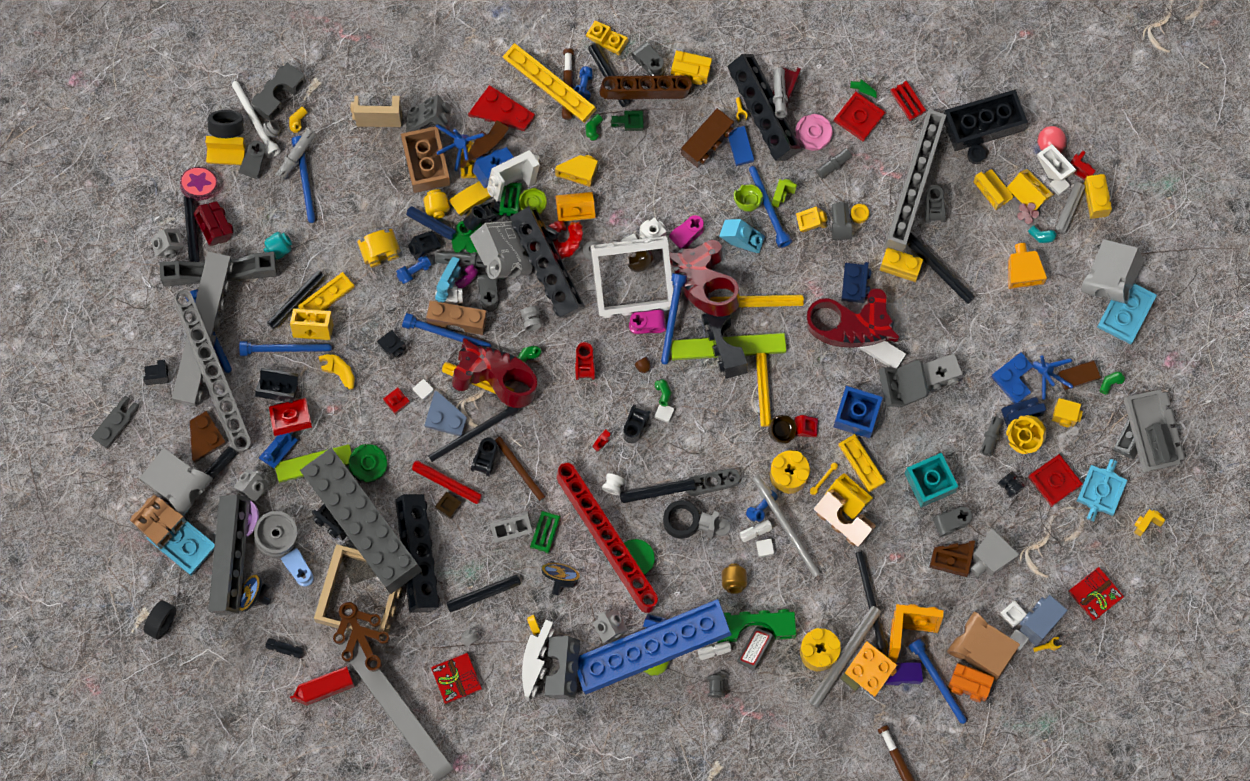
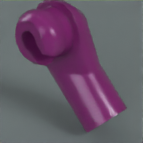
(468, 278)

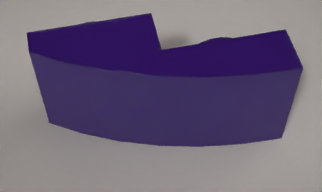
(906, 673)

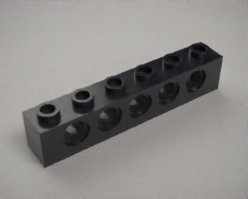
(759, 102)
(573, 301)
(407, 524)

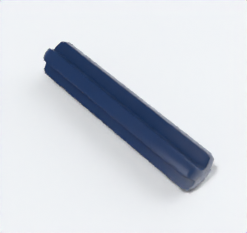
(431, 223)

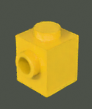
(1066, 413)

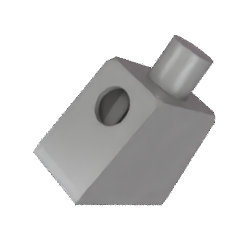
(992, 555)

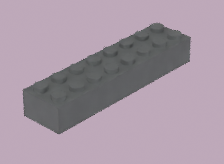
(361, 520)

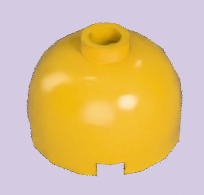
(1026, 434)

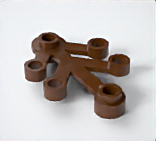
(359, 633)

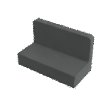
(1161, 443)

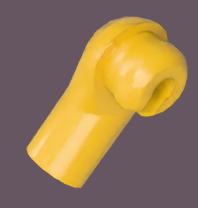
(295, 119)

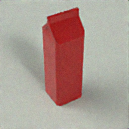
(323, 687)

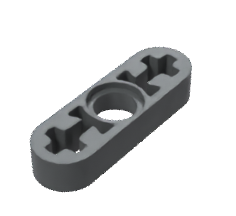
(727, 484)

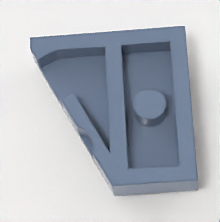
(445, 416)

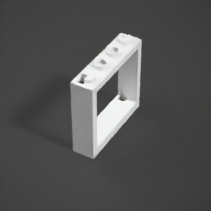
(627, 247)

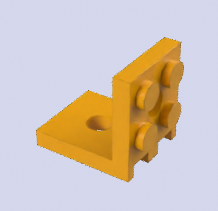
(912, 618)

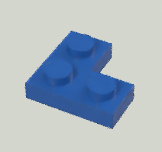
(1009, 378)

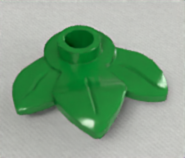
(463, 240)

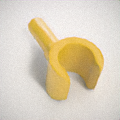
(740, 109)
(1048, 645)

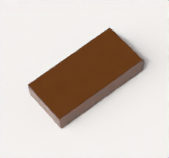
(1080, 374)

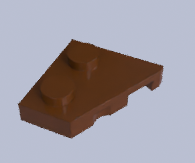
(204, 437)
(953, 558)

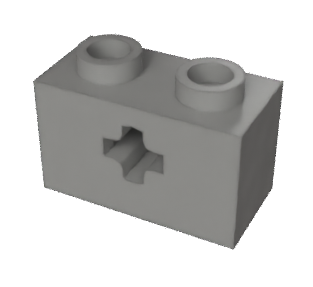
(947, 366)
(511, 527)

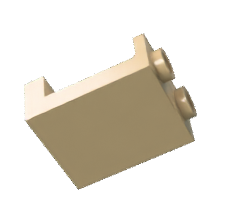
(377, 115)

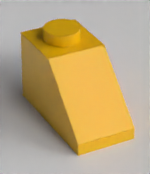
(578, 169)

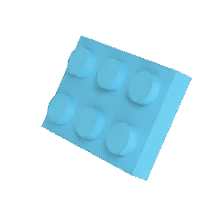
(1126, 319)
(188, 548)

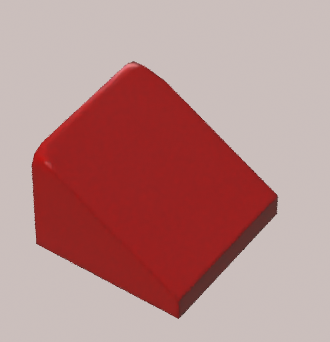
(806, 426)

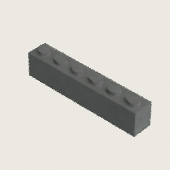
(229, 554)

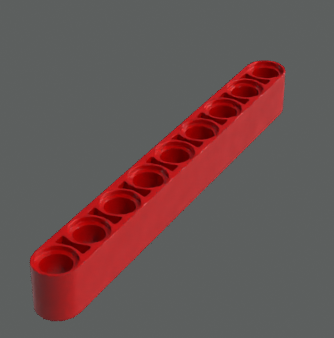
(606, 546)

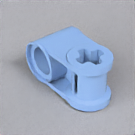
(296, 566)

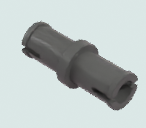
(834, 163)
(991, 436)

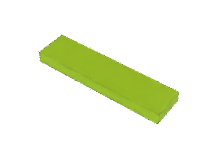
(291, 468)

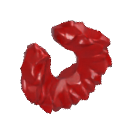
(569, 247)

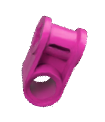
(685, 234)
(650, 322)

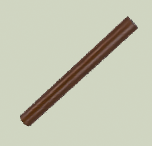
(519, 468)

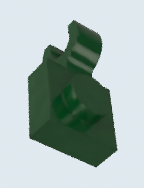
(631, 121)

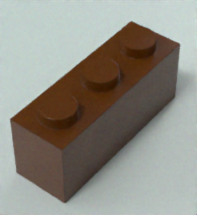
(707, 138)

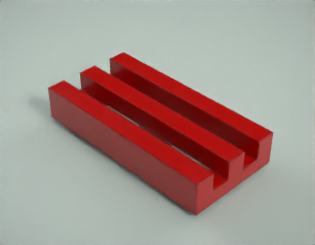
(900, 87)

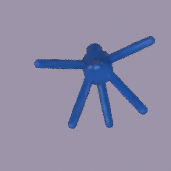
(460, 142)
(1046, 370)

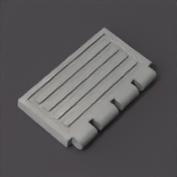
(1145, 411)

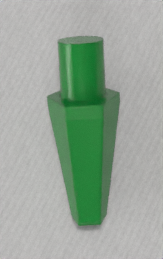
(864, 88)

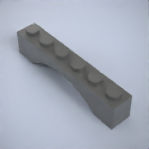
(249, 267)

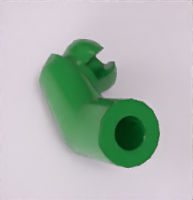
(1111, 379)

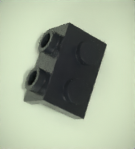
(277, 385)
(324, 518)

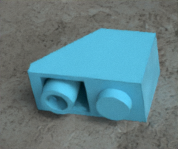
(741, 235)

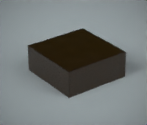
(448, 505)

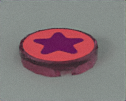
(198, 183)

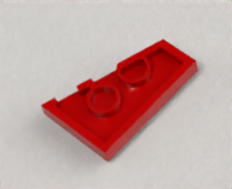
(497, 106)

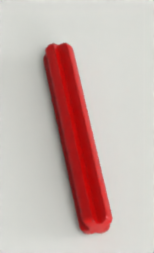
(446, 482)

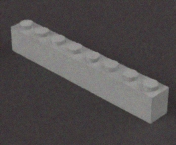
(915, 180)
(208, 303)

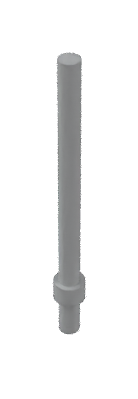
(765, 492)

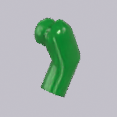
(590, 127)
(529, 353)
(665, 390)

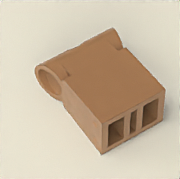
(984, 647)

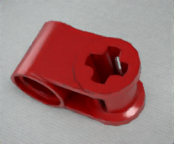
(584, 364)

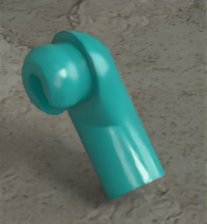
(1042, 236)

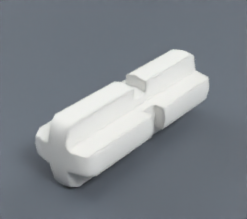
(759, 529)
(718, 649)

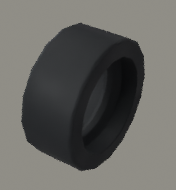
(225, 124)
(678, 505)
(160, 619)

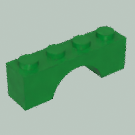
(779, 624)

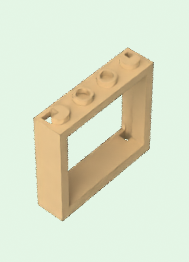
(329, 584)

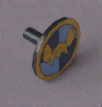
(561, 575)
(253, 592)

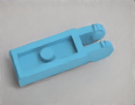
(447, 279)

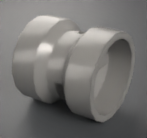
(531, 318)

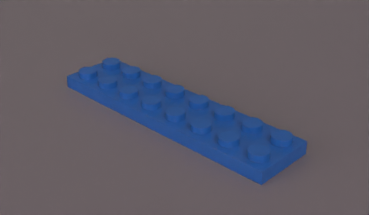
(652, 646)

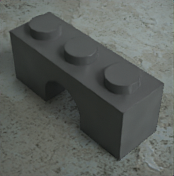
(286, 79)
(563, 683)

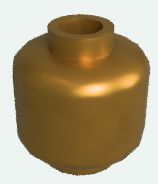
(734, 578)

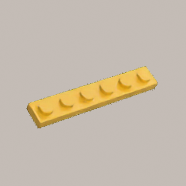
(549, 83)

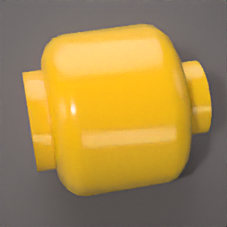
(436, 203)

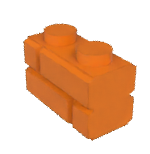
(970, 682)

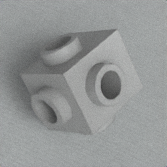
(167, 242)
(251, 484)
(609, 626)

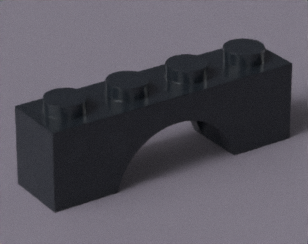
(731, 358)

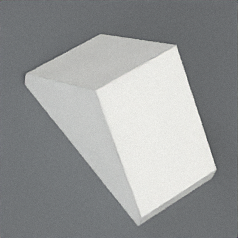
(1055, 164)

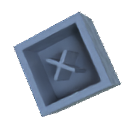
(1045, 616)

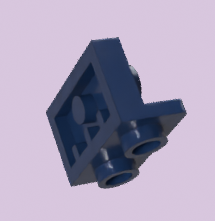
(855, 282)
(1023, 408)

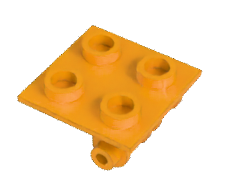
(871, 669)

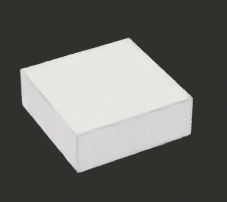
(1013, 614)

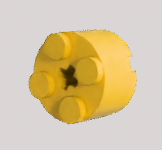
(379, 247)
(783, 480)
(820, 638)

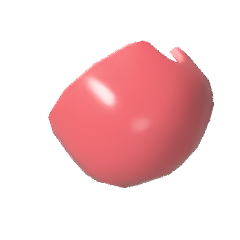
(1054, 136)

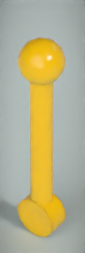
(813, 491)

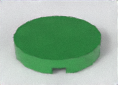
(367, 463)
(641, 553)

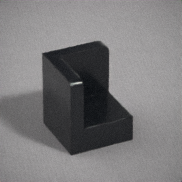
(156, 373)

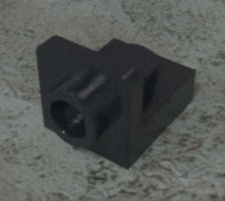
(423, 244)
(392, 345)

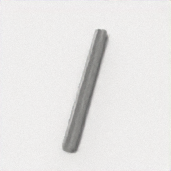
(845, 656)

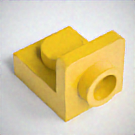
(811, 219)

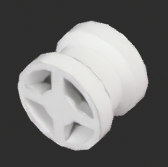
(613, 484)

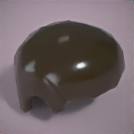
(641, 261)
(782, 429)

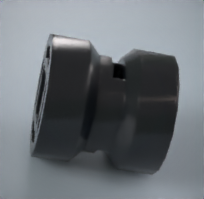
(1011, 484)

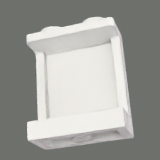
(519, 167)

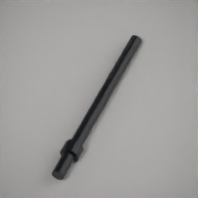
(474, 432)
(881, 643)

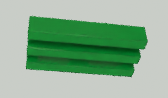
(510, 210)
(540, 547)

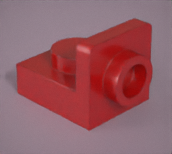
(1082, 168)

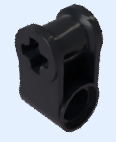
(480, 215)
(636, 421)
(485, 460)

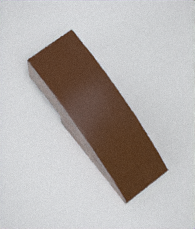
(485, 144)

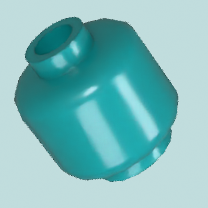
(279, 244)

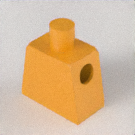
(1025, 268)

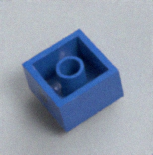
(857, 412)

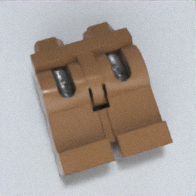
(156, 519)

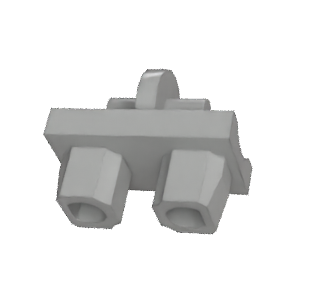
(713, 525)

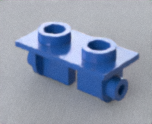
(278, 449)

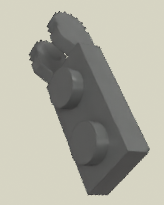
(114, 423)

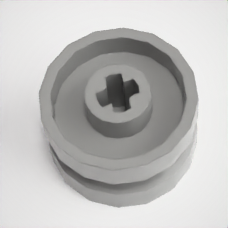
(278, 523)

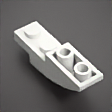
(533, 667)

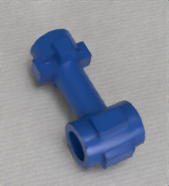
(585, 75)
(404, 274)
(757, 513)

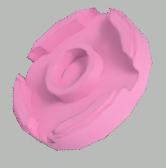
(813, 132)

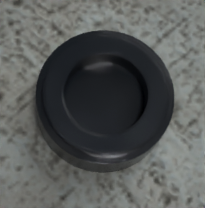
(976, 154)

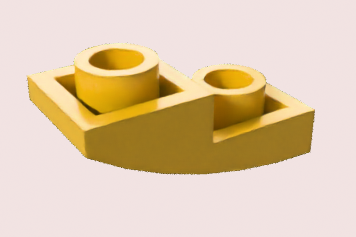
(606, 38)
(469, 197)

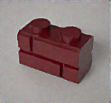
(213, 223)

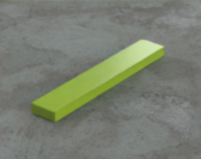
(750, 344)

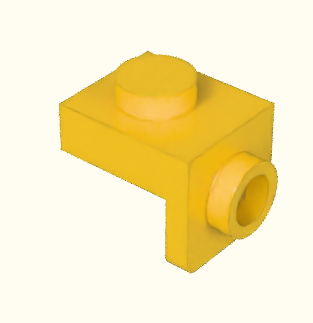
(1143, 522)

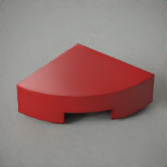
(602, 440)

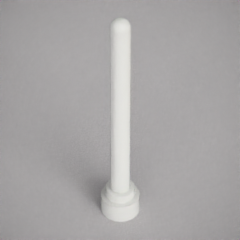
(271, 148)

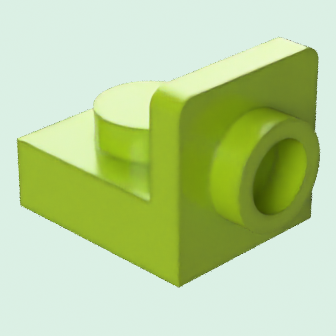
(782, 188)

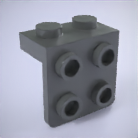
(431, 110)
(904, 384)

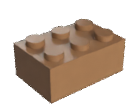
(424, 165)

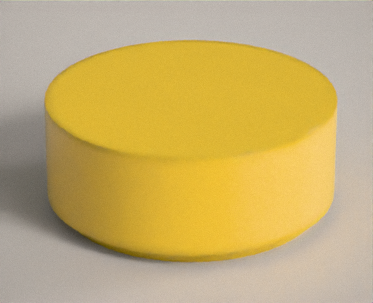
(859, 213)
(534, 626)

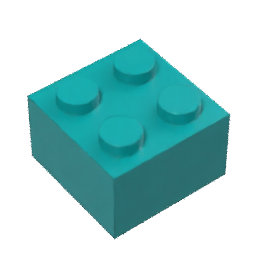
(931, 480)

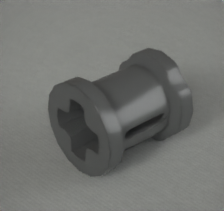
(716, 686)

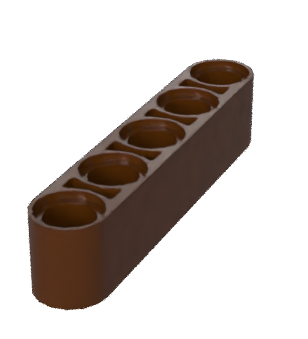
(636, 90)

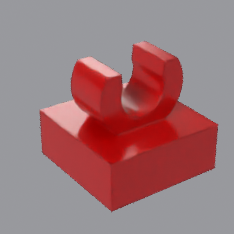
(396, 400)

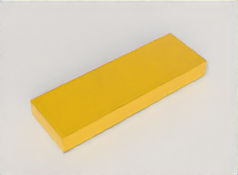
(328, 294)
(861, 463)

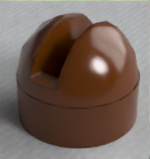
(643, 365)

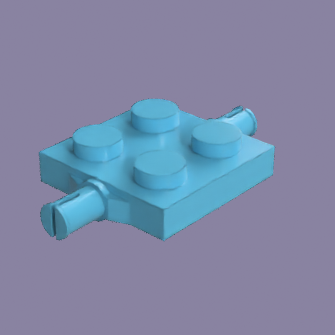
(1101, 490)

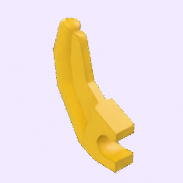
(340, 368)

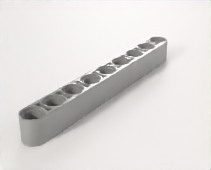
(211, 361)
(398, 712)

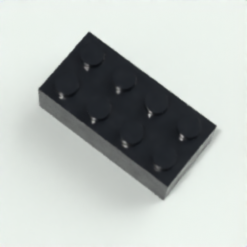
(985, 120)

